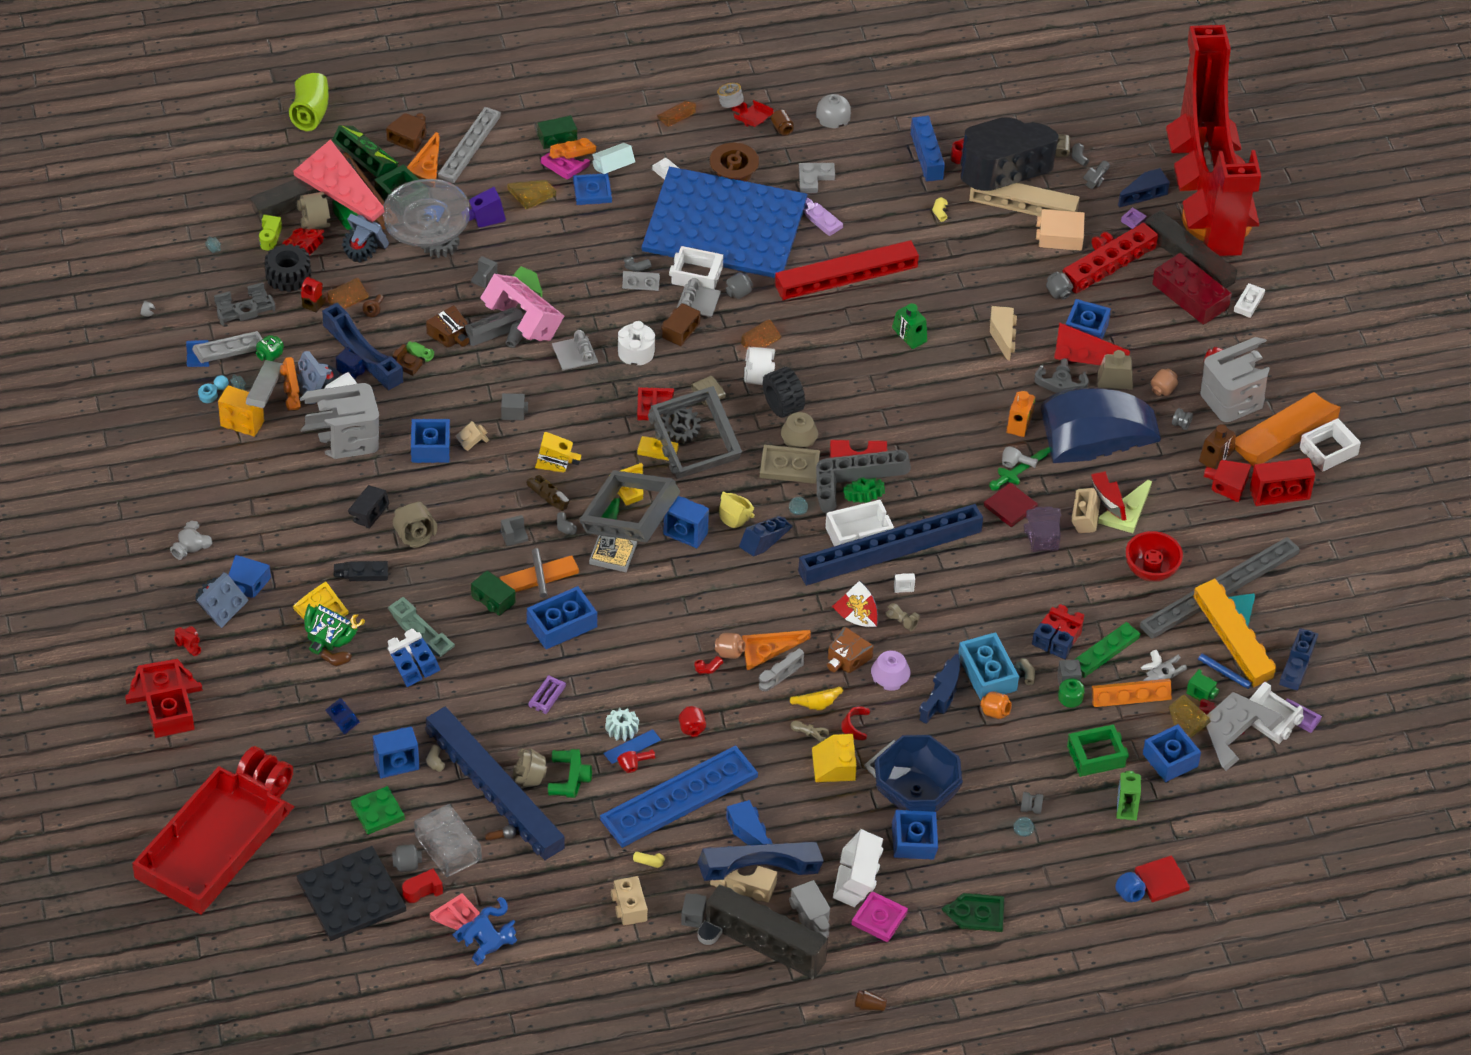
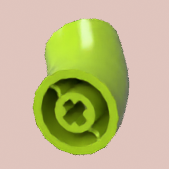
(309, 101)

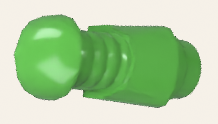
(419, 351)

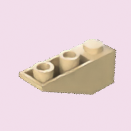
(1002, 329)

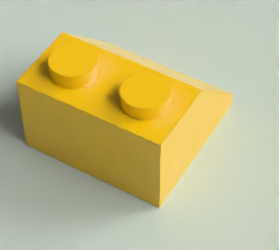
(835, 759)

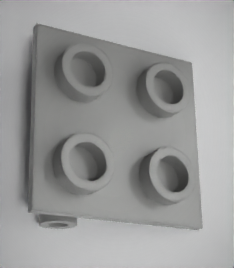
(699, 297)
(575, 351)

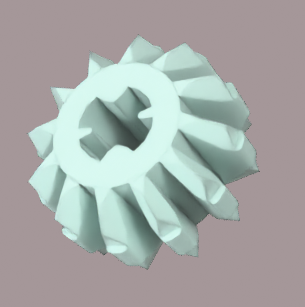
(622, 724)

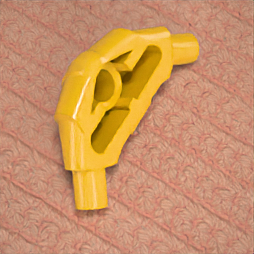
(817, 700)

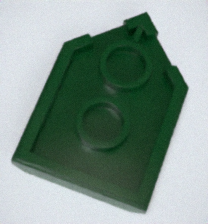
(977, 912)

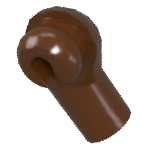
(336, 659)

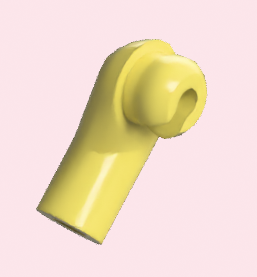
(938, 208)
(654, 861)

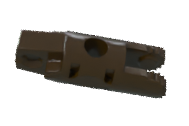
(548, 492)

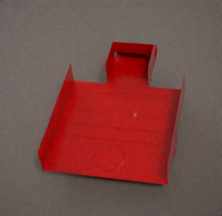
(753, 115)

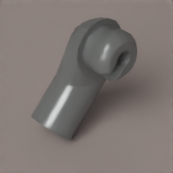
(1077, 151)

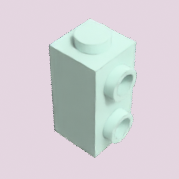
(613, 158)

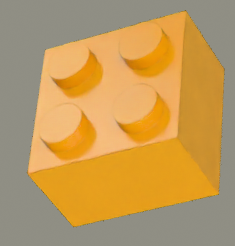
(238, 415)

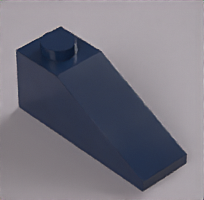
(1145, 187)

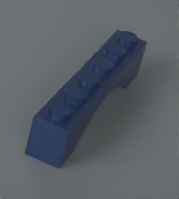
(382, 367)
(797, 857)

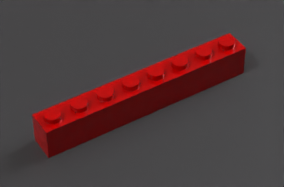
(846, 270)

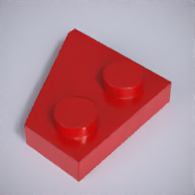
(649, 397)

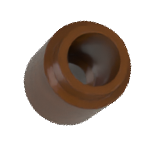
(782, 122)

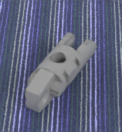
(1166, 670)

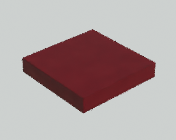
(1010, 504)

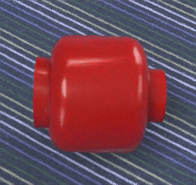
(692, 720)

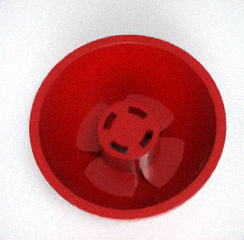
(1153, 556)

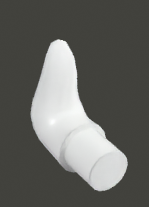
(1157, 661)

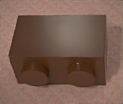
(681, 324)

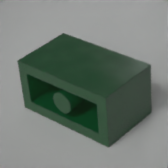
(556, 131)
(493, 593)

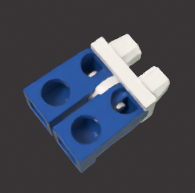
(410, 650)

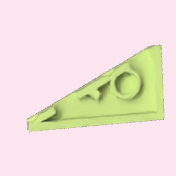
(1133, 505)

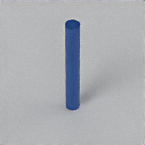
(1225, 671)

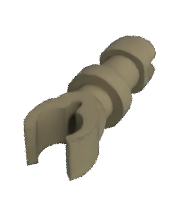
(809, 730)

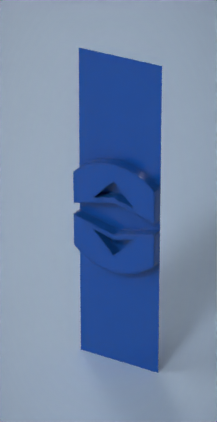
(636, 744)

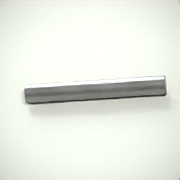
(539, 573)

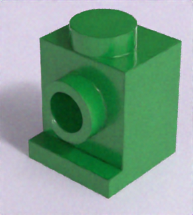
(1202, 687)

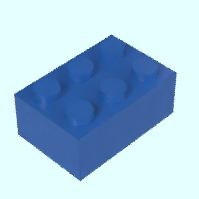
(562, 617)

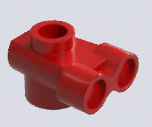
(189, 639)

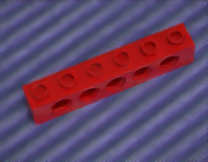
(1111, 257)

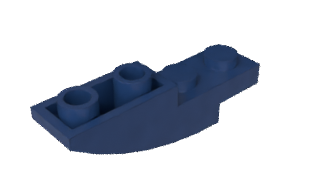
(1298, 659)
(943, 691)

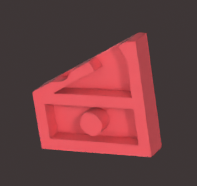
(455, 912)

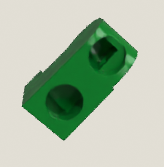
(342, 213)

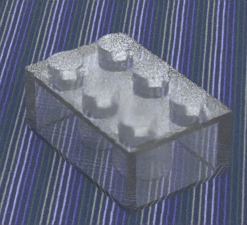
(448, 840)

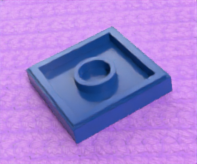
(592, 189)

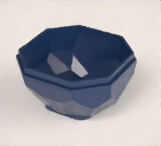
(918, 765)

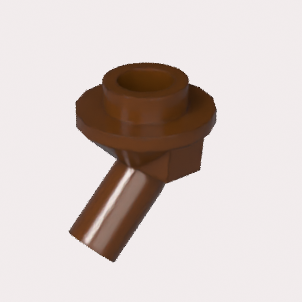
(372, 307)

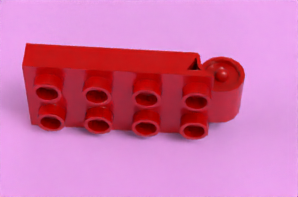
(217, 831)

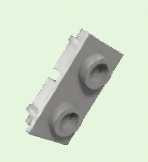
(641, 280)

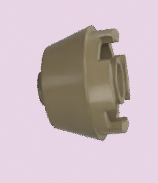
(799, 431)
(529, 768)

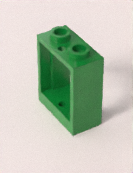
(1100, 764)

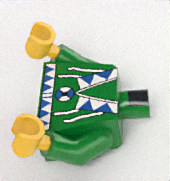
(327, 627)

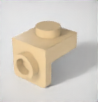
(472, 435)

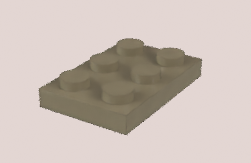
(789, 464)

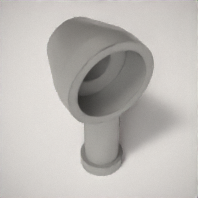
(1012, 456)

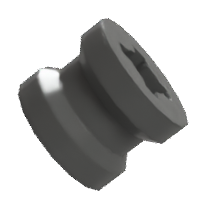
(1182, 418)

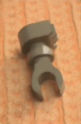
(910, 622)

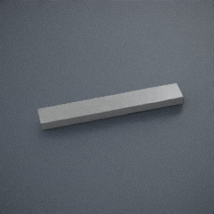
(469, 145)
(264, 384)

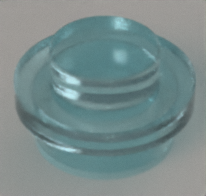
(213, 244)
(237, 382)
(798, 506)
(1023, 827)

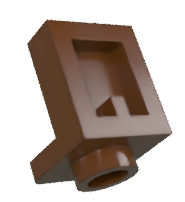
(408, 361)

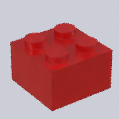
(169, 711)

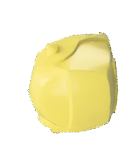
(735, 510)

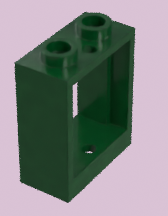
(393, 179)

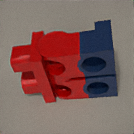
(1058, 631)

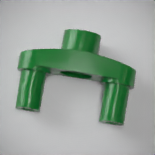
(577, 774)

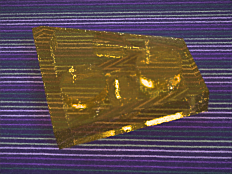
(532, 192)

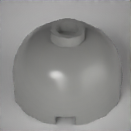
(833, 111)

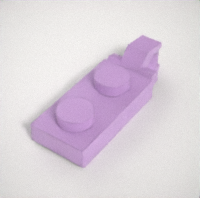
(822, 218)

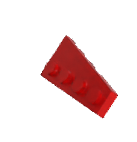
(1083, 347)

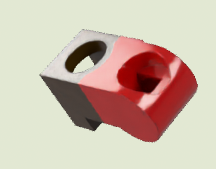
(312, 292)

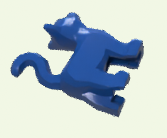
(484, 932)

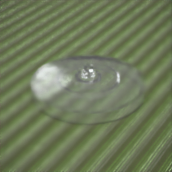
(426, 212)

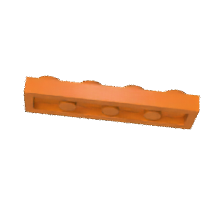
(1131, 692)

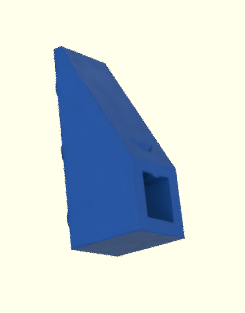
(746, 825)

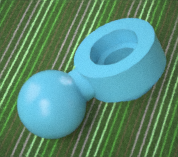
(220, 383)

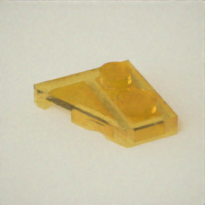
(1188, 716)

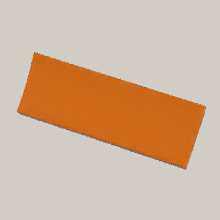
(1285, 428)

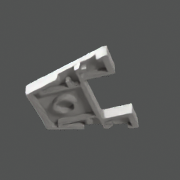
(1232, 719)

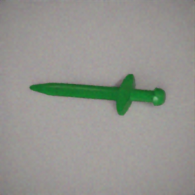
(1011, 476)

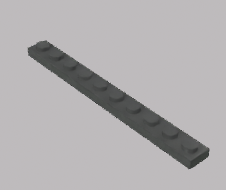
(1231, 580)

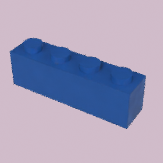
(927, 148)

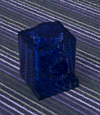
(349, 363)
(342, 716)

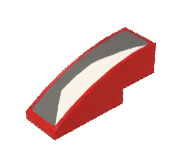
(1109, 494)

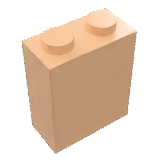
(1060, 229)

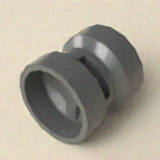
(1027, 803)

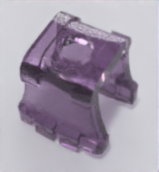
(1043, 528)

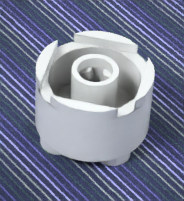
(636, 343)
(758, 364)

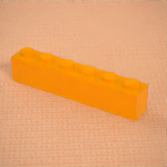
(1234, 632)

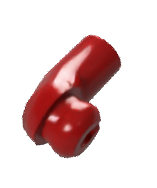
(708, 668)

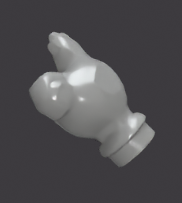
(190, 541)

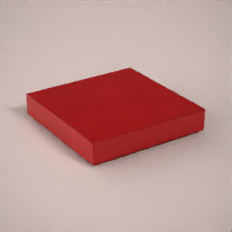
(1162, 878)

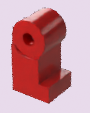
(421, 886)

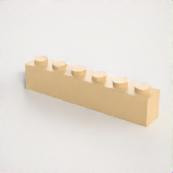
(1026, 199)

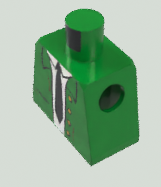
(910, 325)

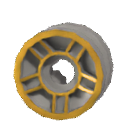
(730, 95)

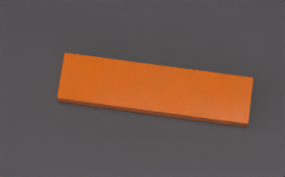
(552, 571)

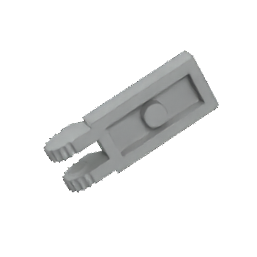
(781, 670)

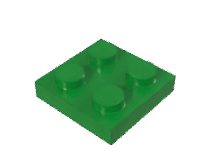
(377, 810)

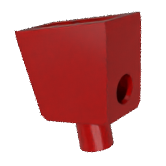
(1229, 478)

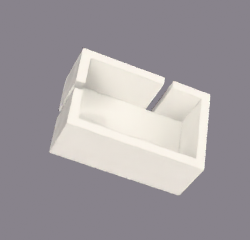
(857, 522)
(862, 856)

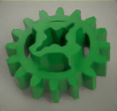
(864, 490)

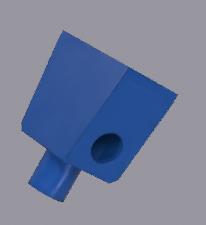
(249, 575)

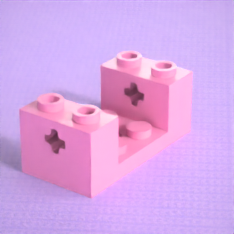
(540, 319)

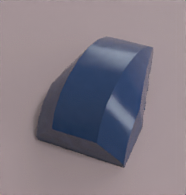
(1096, 423)

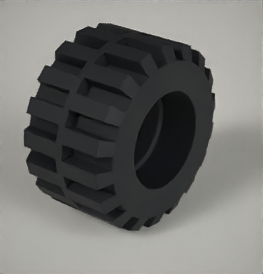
(287, 267)
(783, 392)

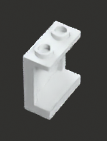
(1291, 714)

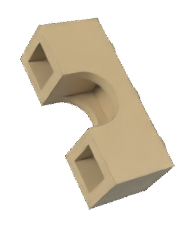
(758, 885)

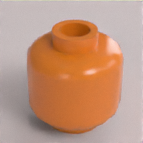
(996, 705)

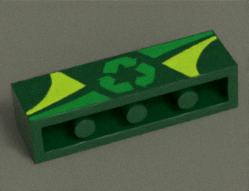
(364, 150)

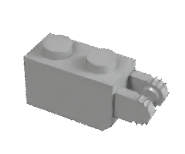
(811, 907)

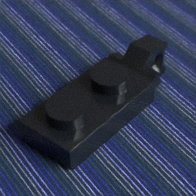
(362, 570)

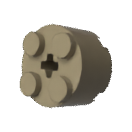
(314, 211)
(414, 524)

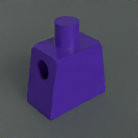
(487, 208)

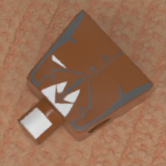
(848, 651)

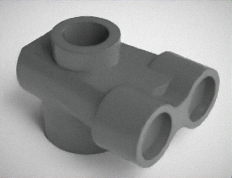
(1094, 177)

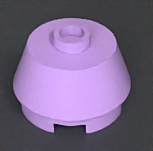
(890, 670)

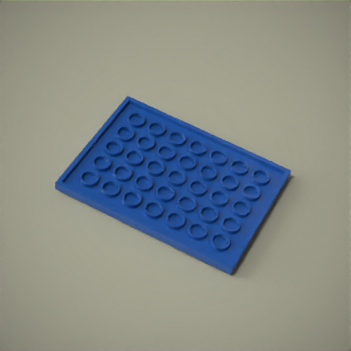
(728, 217)

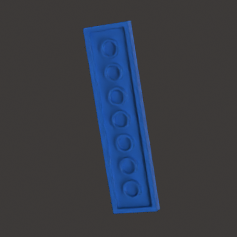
(678, 796)

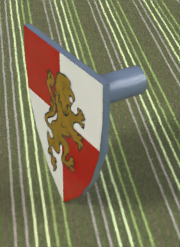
(858, 606)

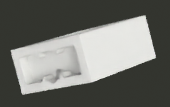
(699, 258)
(1341, 434)

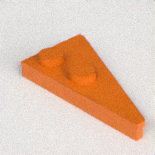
(426, 161)
(767, 646)

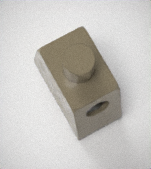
(1116, 371)

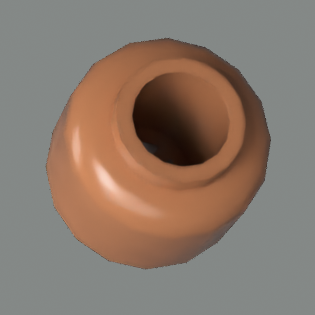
(1164, 382)
(730, 645)

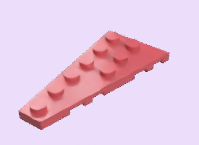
(333, 175)

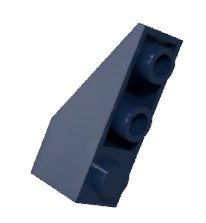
(763, 535)

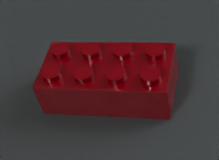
(1191, 288)

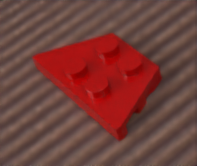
(160, 676)

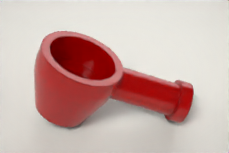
(630, 759)

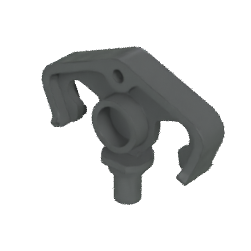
(1061, 378)

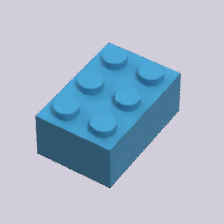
(988, 665)

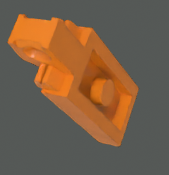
(572, 149)
(291, 384)

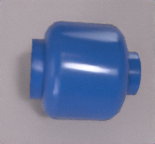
(1130, 887)

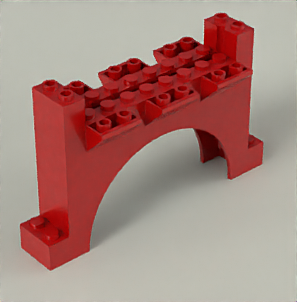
(1224, 195)

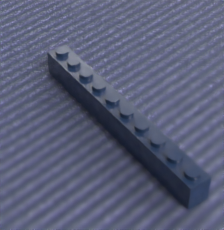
(890, 544)
(495, 783)

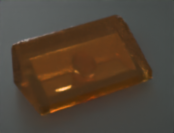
(677, 113)
(347, 294)
(761, 335)

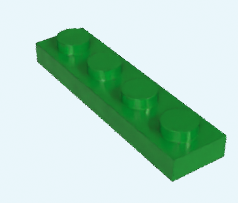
(1107, 648)

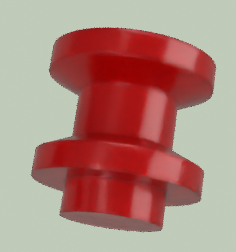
(1105, 238)

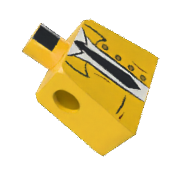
(556, 453)

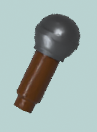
(507, 832)

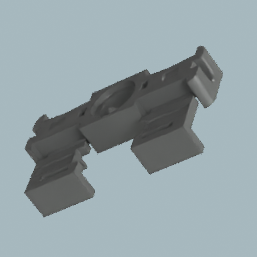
(258, 304)

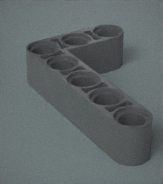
(853, 467)

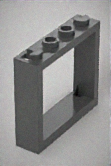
(720, 418)
(641, 531)

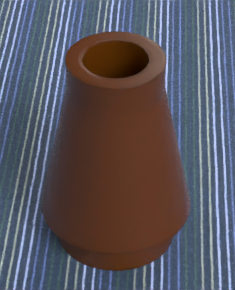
(868, 1001)

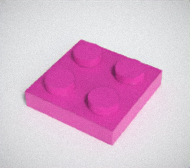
(879, 916)

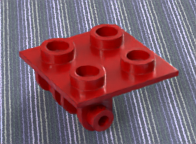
(306, 239)

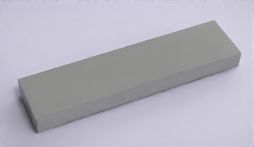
(227, 347)

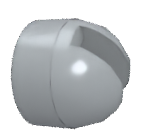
(146, 307)

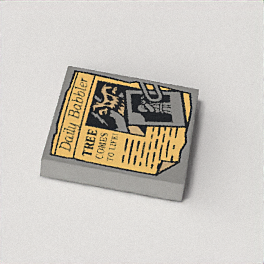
(613, 553)

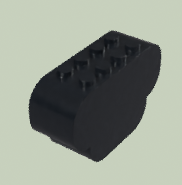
(1006, 153)

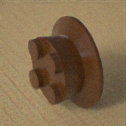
(734, 161)

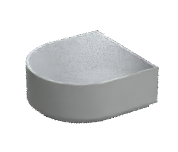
(708, 933)

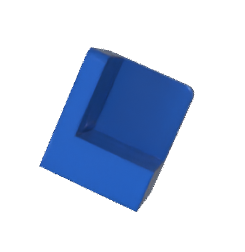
(192, 360)

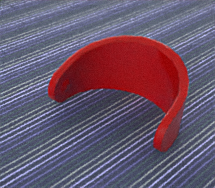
(847, 726)

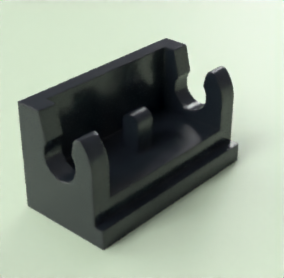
(369, 506)

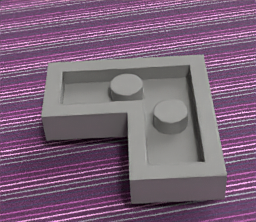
(812, 172)

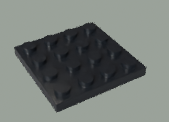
(351, 893)

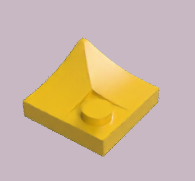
(328, 600)

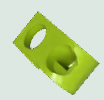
(271, 231)

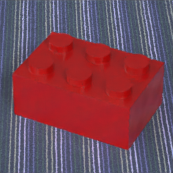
(1282, 482)

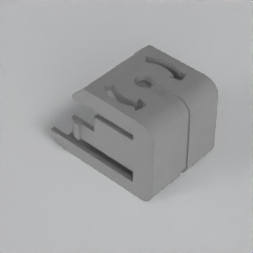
(1231, 381)
(350, 407)

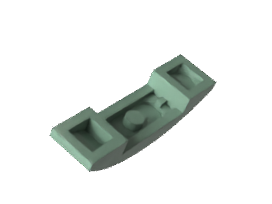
(407, 618)

